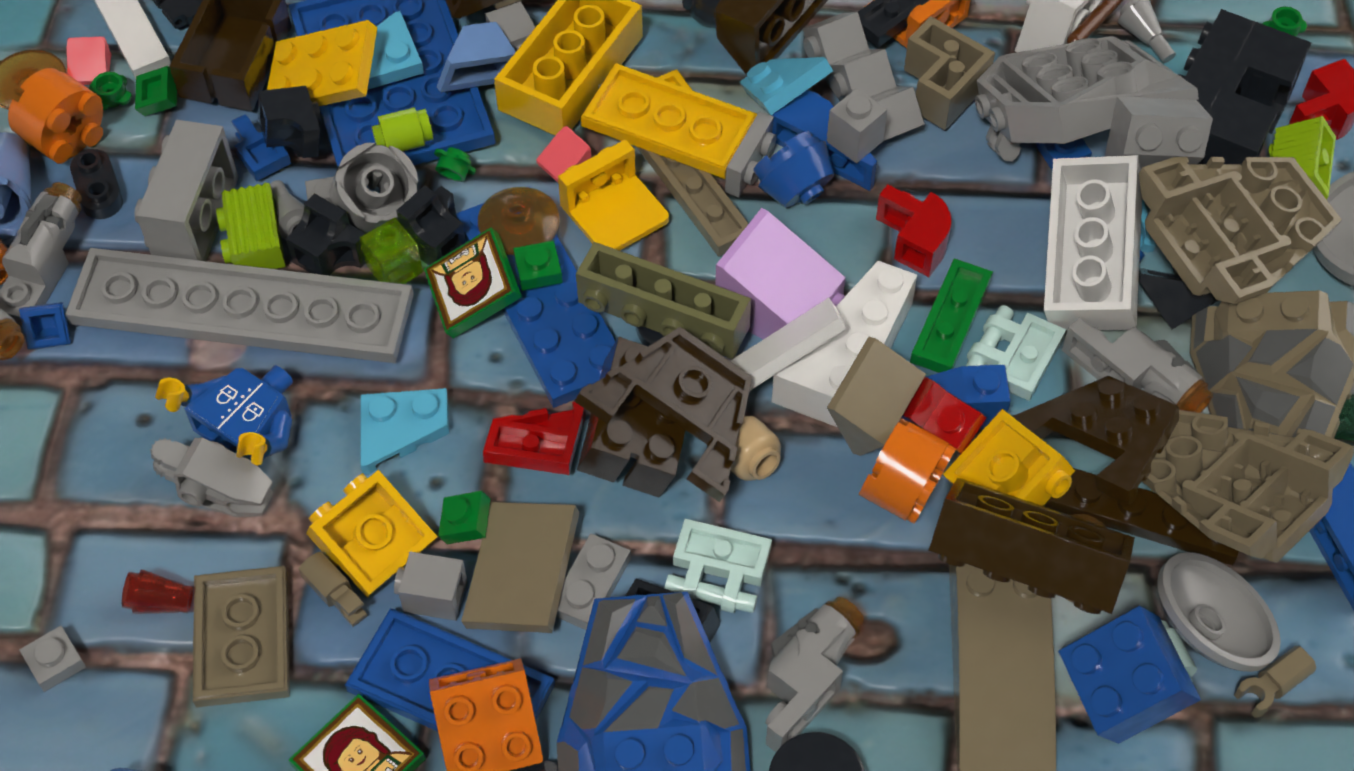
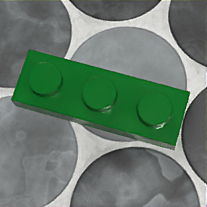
(951, 316)

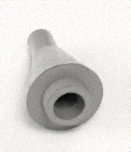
(1141, 21)
(288, 209)

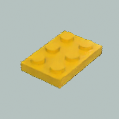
(328, 62)

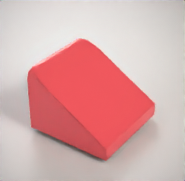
(87, 58)
(563, 152)

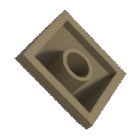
(873, 396)

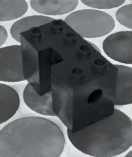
(1243, 82)

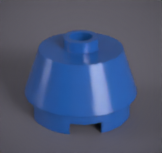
(796, 170)

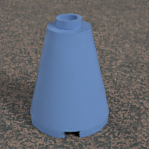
(14, 183)

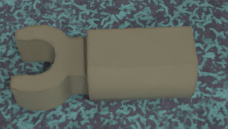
(332, 587)
(1278, 678)

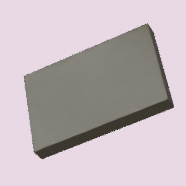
(521, 567)
(241, 636)

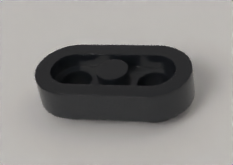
(96, 183)

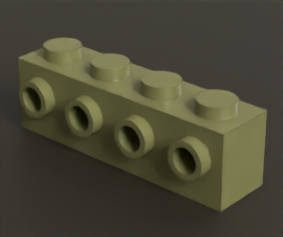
(662, 299)

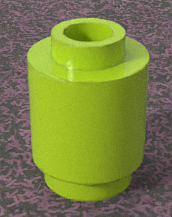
(403, 129)

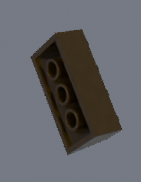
(761, 28)
(1032, 546)

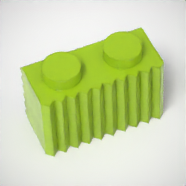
(1312, 147)
(250, 227)

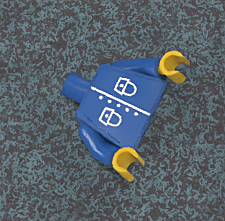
(236, 410)

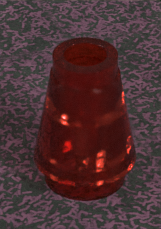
(155, 594)

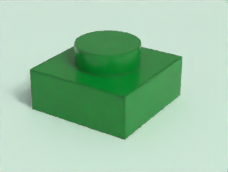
(155, 91)
(537, 265)
(464, 517)

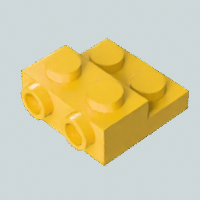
(1013, 462)
(369, 531)

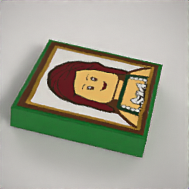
(472, 283)
(358, 741)

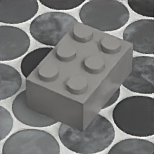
(185, 191)

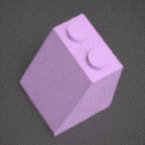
(777, 274)

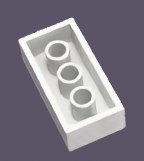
(1094, 242)

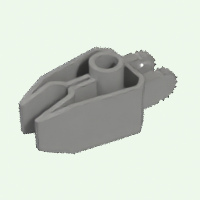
(213, 477)

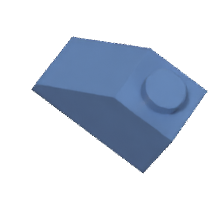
(476, 57)

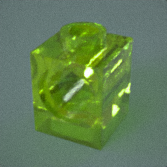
(391, 253)

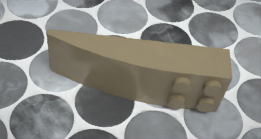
(1001, 674)

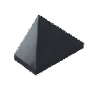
(1173, 296)

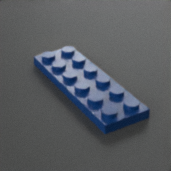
(555, 331)

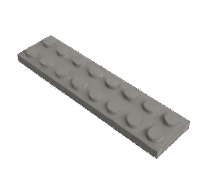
(241, 305)

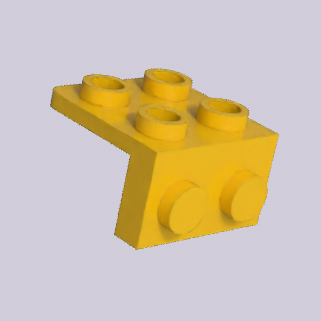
(610, 199)

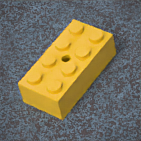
(566, 60)

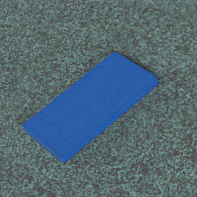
(409, 653)

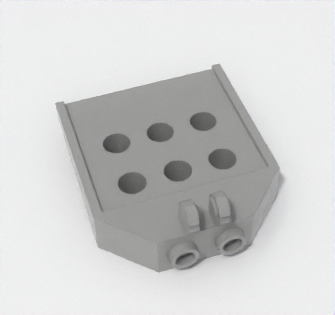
(1068, 91)

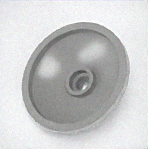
(1218, 612)

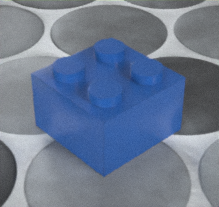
(1129, 675)

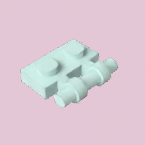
(1028, 353)
(723, 554)

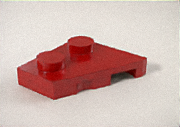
(536, 440)

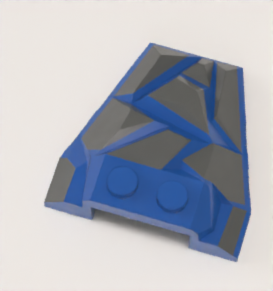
(650, 693)

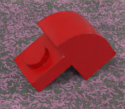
(1329, 95)
(921, 228)

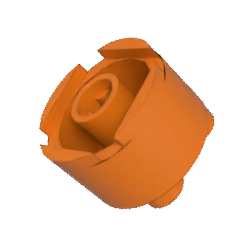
(57, 115)
(907, 471)

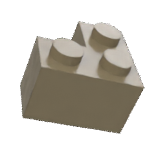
(946, 70)

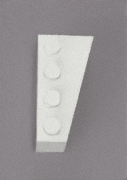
(1052, 21)
(871, 309)

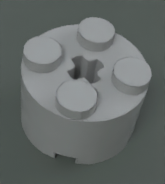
(373, 167)

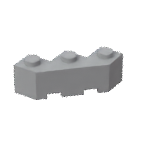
(857, 66)

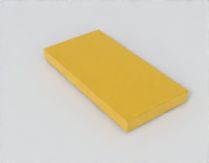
(668, 119)

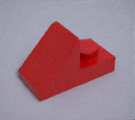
(944, 415)

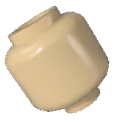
(757, 450)

